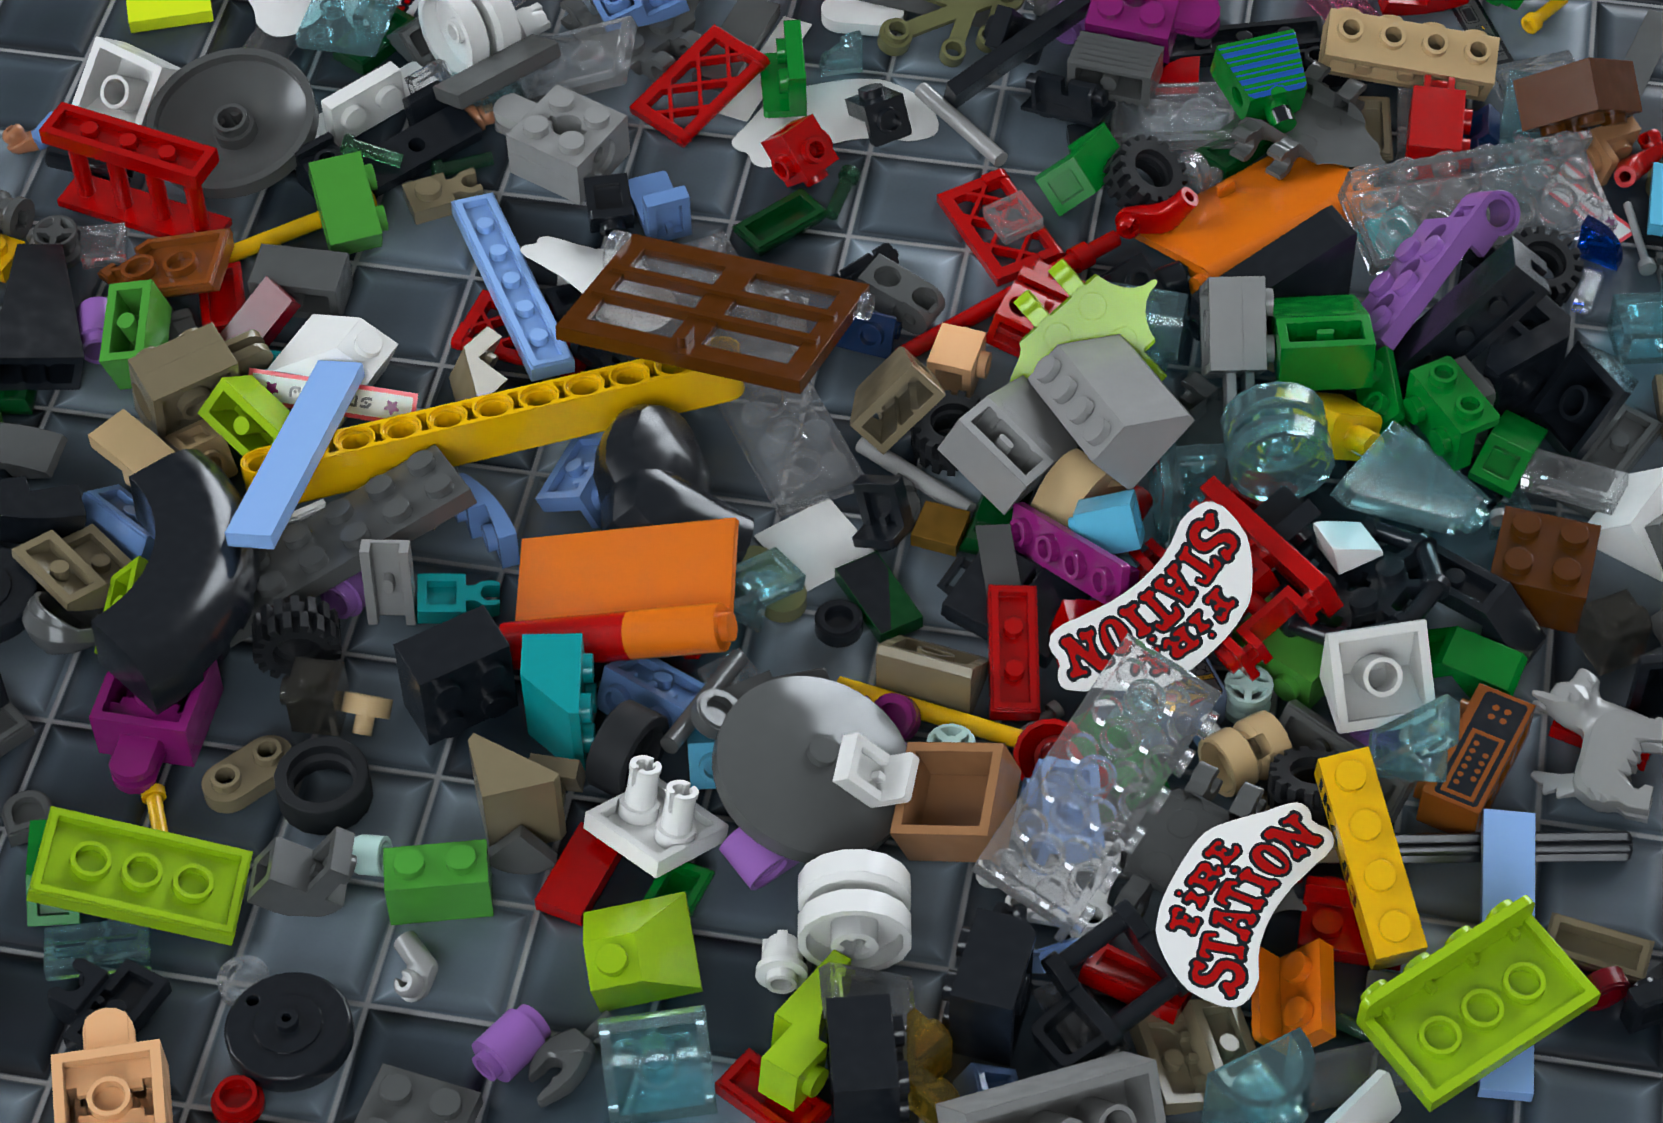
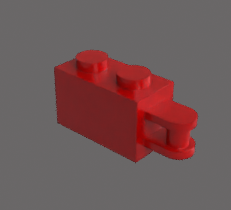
(1437, 119)

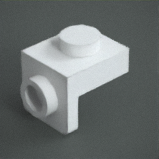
(873, 773)

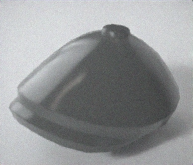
(55, 627)

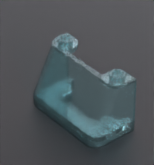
(1413, 486)

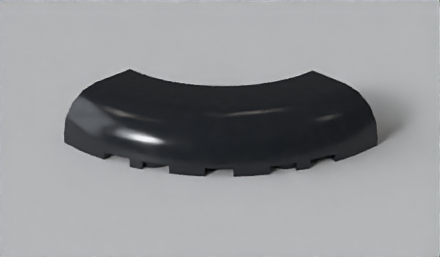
(192, 588)

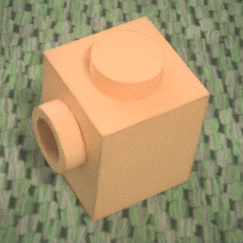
(959, 358)

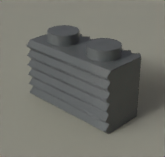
(1120, 65)

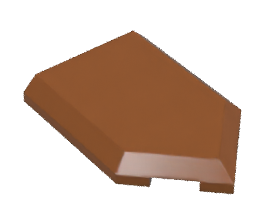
(177, 263)

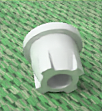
(532, 20)
(781, 964)

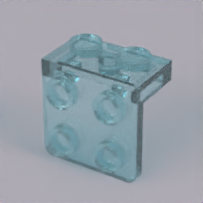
(346, 26)

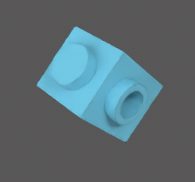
(1110, 521)

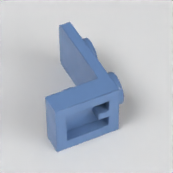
(660, 207)

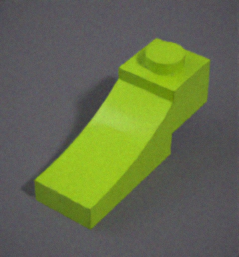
(797, 1055)

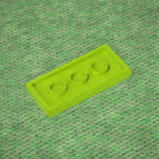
(140, 876)

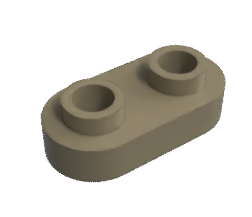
(250, 775)

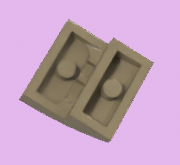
(73, 567)
(1191, 1048)

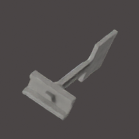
(388, 578)

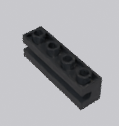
(1475, 309)

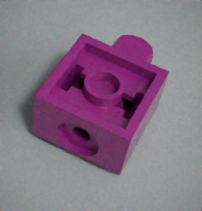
(1154, 20)
(144, 741)

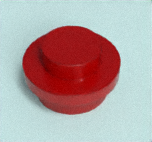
(237, 1100)

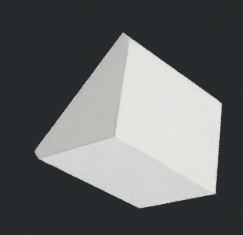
(1624, 531)
(1376, 674)

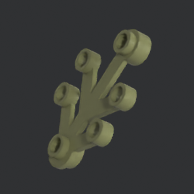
(956, 11)

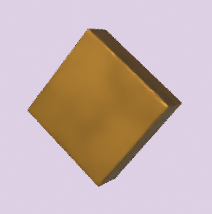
(940, 528)

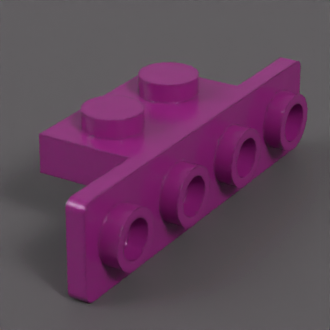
(1070, 555)

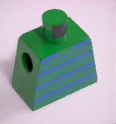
(1262, 77)

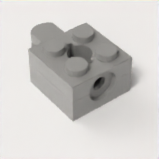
(561, 139)
(1235, 331)

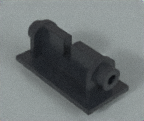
(1081, 104)

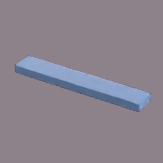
(512, 287)
(294, 455)
(1507, 874)

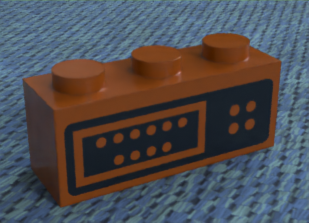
(1489, 742)

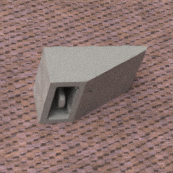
(1007, 443)

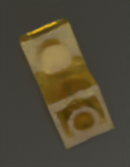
(928, 1060)

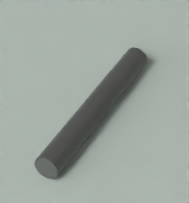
(720, 679)

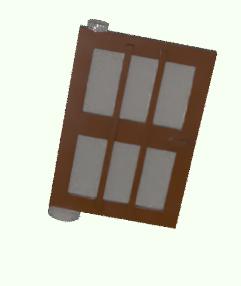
(714, 312)

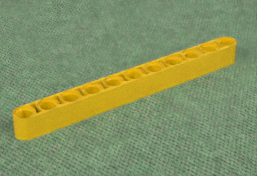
(505, 421)

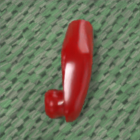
(1636, 165)
(1156, 217)

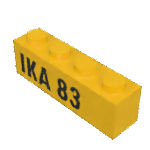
(1370, 858)

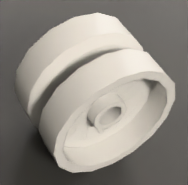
(467, 29)
(855, 906)

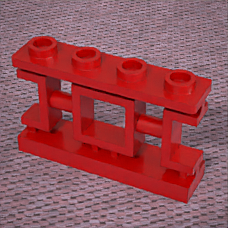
(1267, 552)

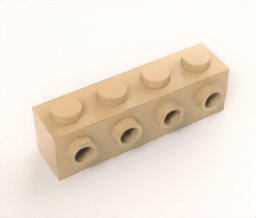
(1403, 51)

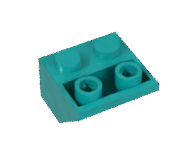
(558, 694)

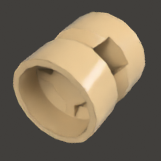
(1244, 750)

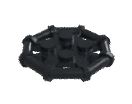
(1386, 580)

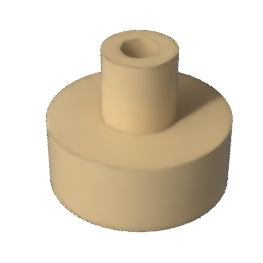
(366, 709)

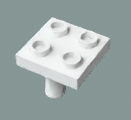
(655, 821)

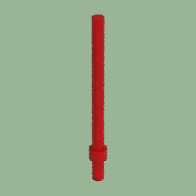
(1078, 257)

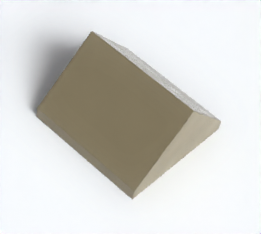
(931, 672)
(515, 793)

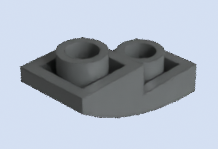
(30, 450)

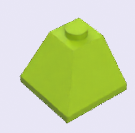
(641, 952)

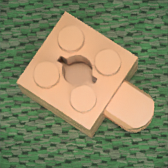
(112, 1075)

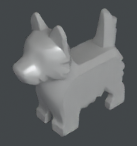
(1609, 750)

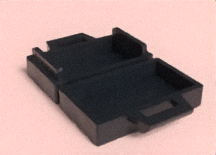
(968, 599)

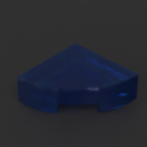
(1599, 244)

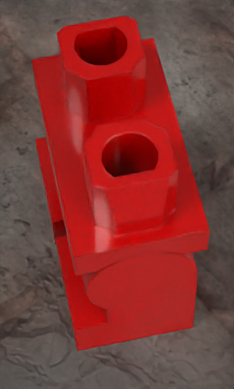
(1009, 323)

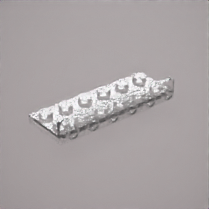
(1544, 174)
(1099, 786)

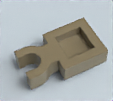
(432, 195)

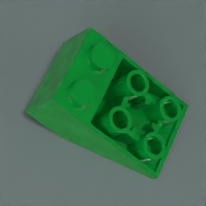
(1323, 342)

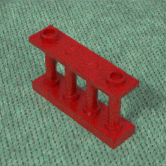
(139, 149)

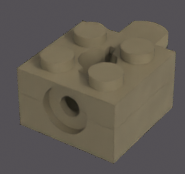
(180, 374)

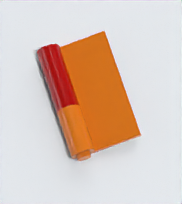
(631, 590)

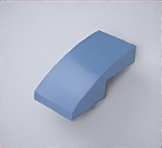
(643, 11)
(491, 521)

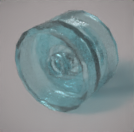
(1277, 439)

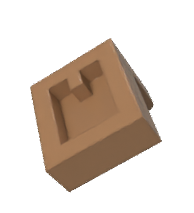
(1610, 146)

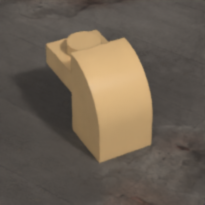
(1070, 480)

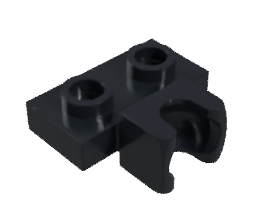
(128, 989)

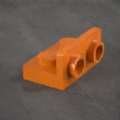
(1295, 994)

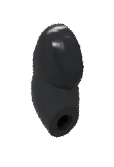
(656, 475)

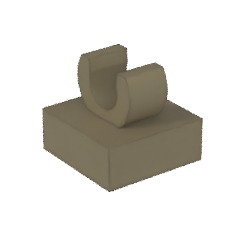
(570, 771)

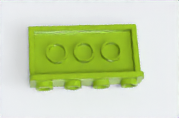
(1474, 1003)

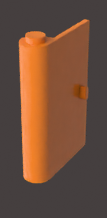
(1247, 215)

